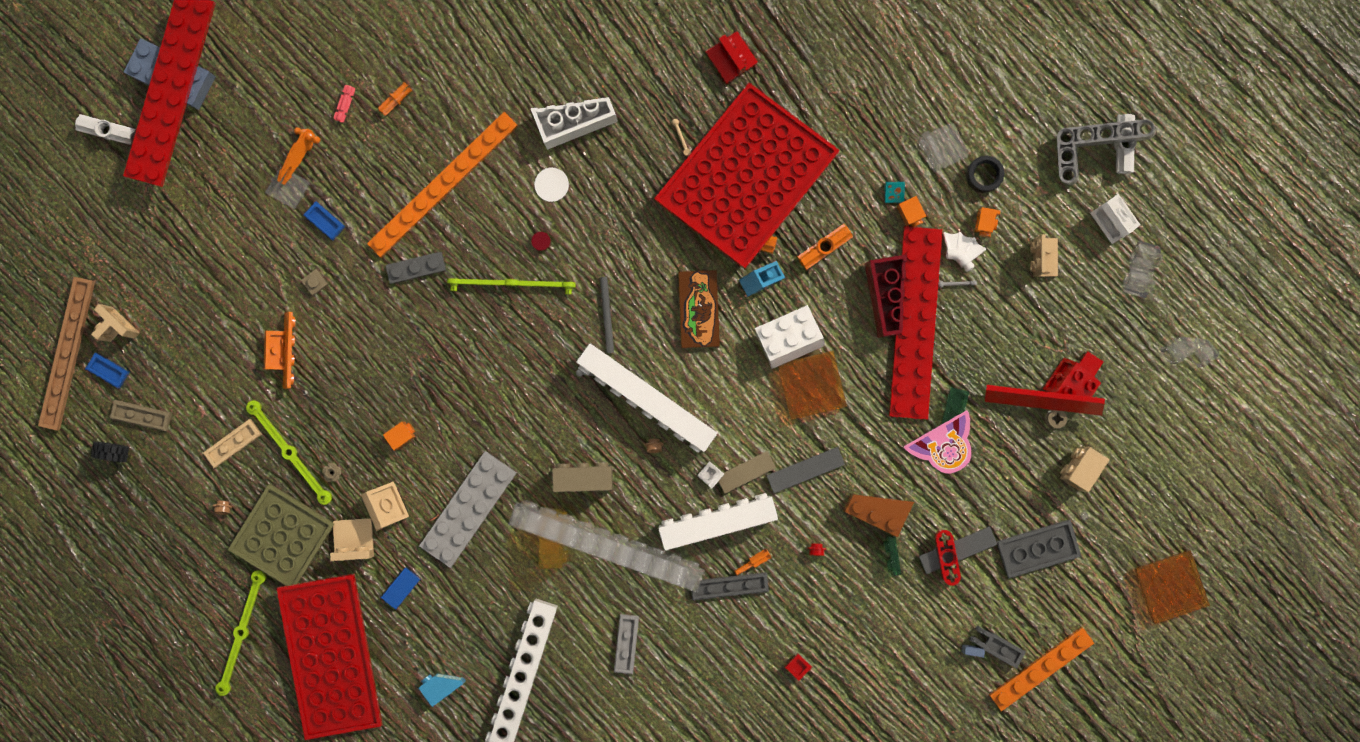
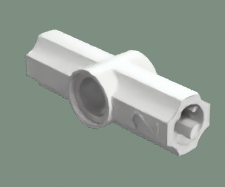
(96, 127)
(1124, 155)

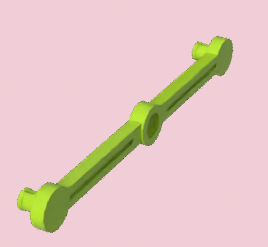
(511, 282)
(323, 496)
(223, 687)

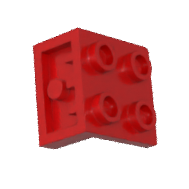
(1072, 379)

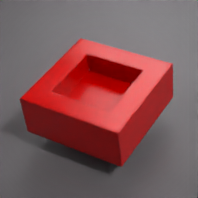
(798, 666)

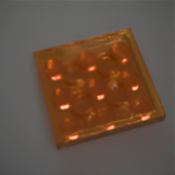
(812, 385)
(1172, 586)

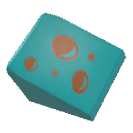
(894, 192)

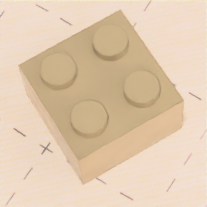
(1083, 468)

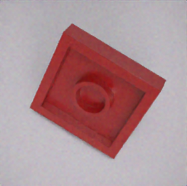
(731, 57)

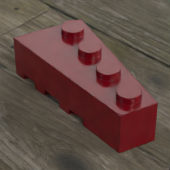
(887, 292)

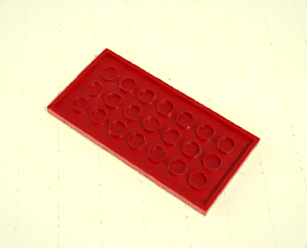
(329, 656)

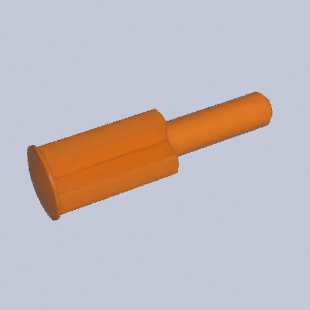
(755, 561)

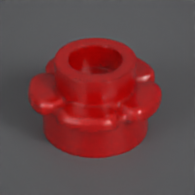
(816, 550)

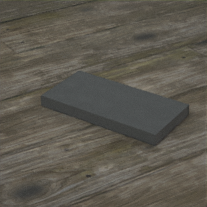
(1038, 548)

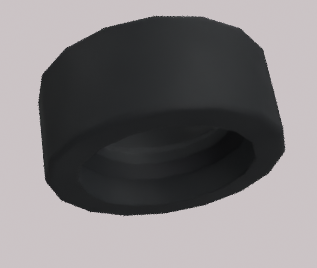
(999, 174)

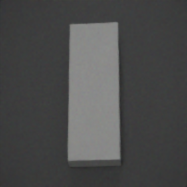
(626, 644)

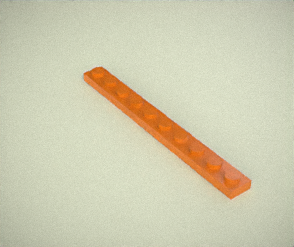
(442, 184)

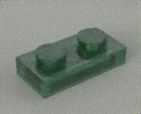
(955, 404)
(893, 563)

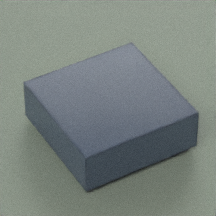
(973, 650)

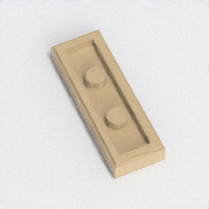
(232, 443)

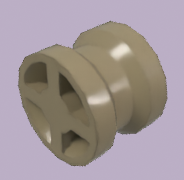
(1052, 417)

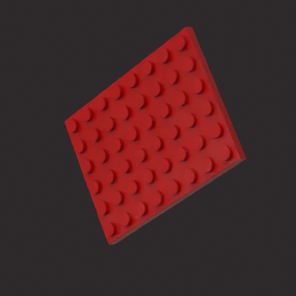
(746, 175)

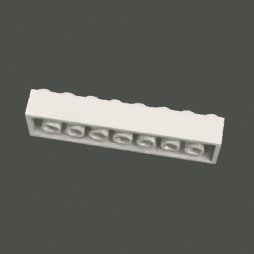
(645, 396)

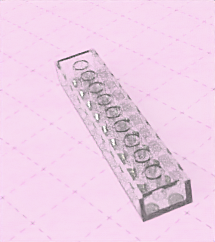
(607, 547)

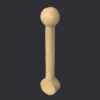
(675, 122)

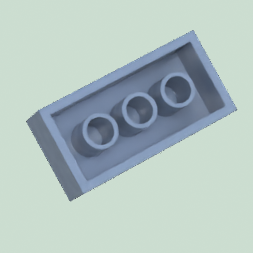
(142, 66)

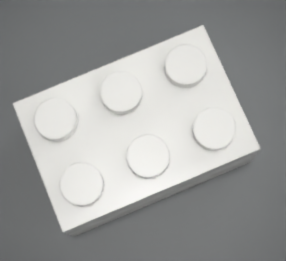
(789, 337)

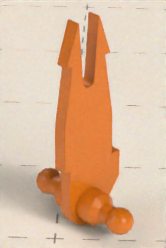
(297, 153)

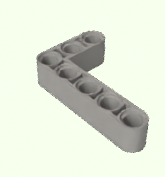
(1096, 139)

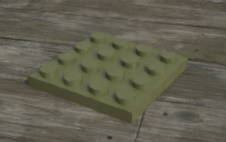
(281, 536)

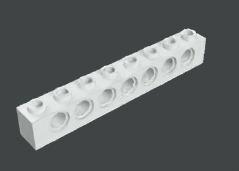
(547, 612)

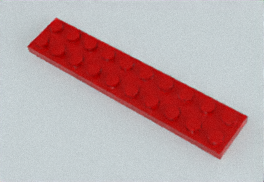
(169, 91)
(916, 343)

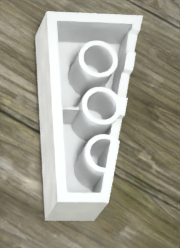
(573, 120)

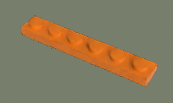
(1041, 668)

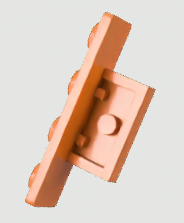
(279, 350)

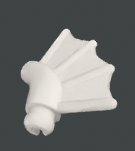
(962, 249)

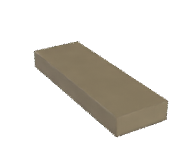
(140, 415)
(746, 472)

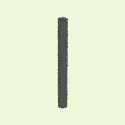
(607, 315)

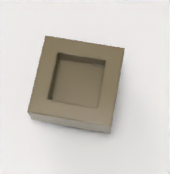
(314, 282)

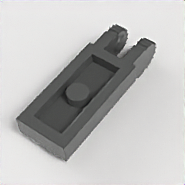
(1000, 648)

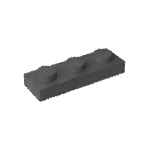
(416, 267)

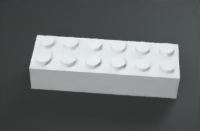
(717, 522)

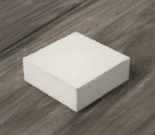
(710, 474)

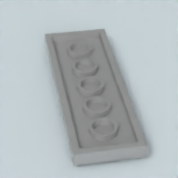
(468, 509)

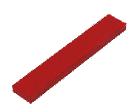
(1044, 400)

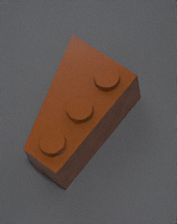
(880, 512)

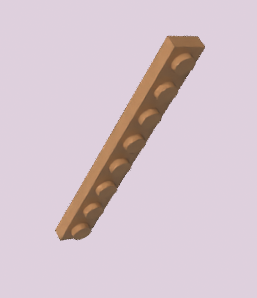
(66, 353)

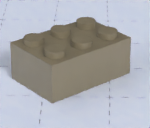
(582, 477)

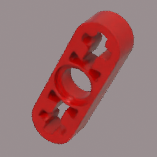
(945, 572)

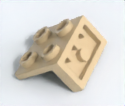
(1044, 256)
(352, 539)

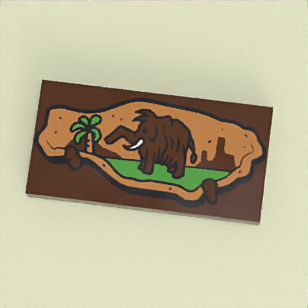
(699, 309)

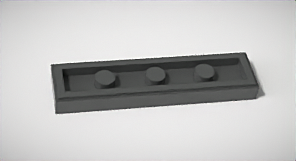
(805, 470)
(964, 548)
(731, 586)

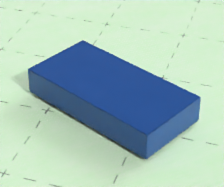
(324, 220)
(107, 370)
(400, 588)

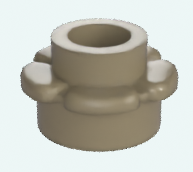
(336, 472)

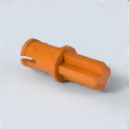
(394, 99)

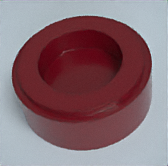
(541, 241)

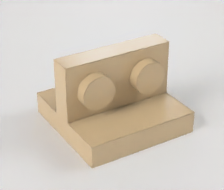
(112, 325)
(384, 505)

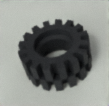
(109, 451)

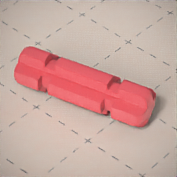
(344, 103)

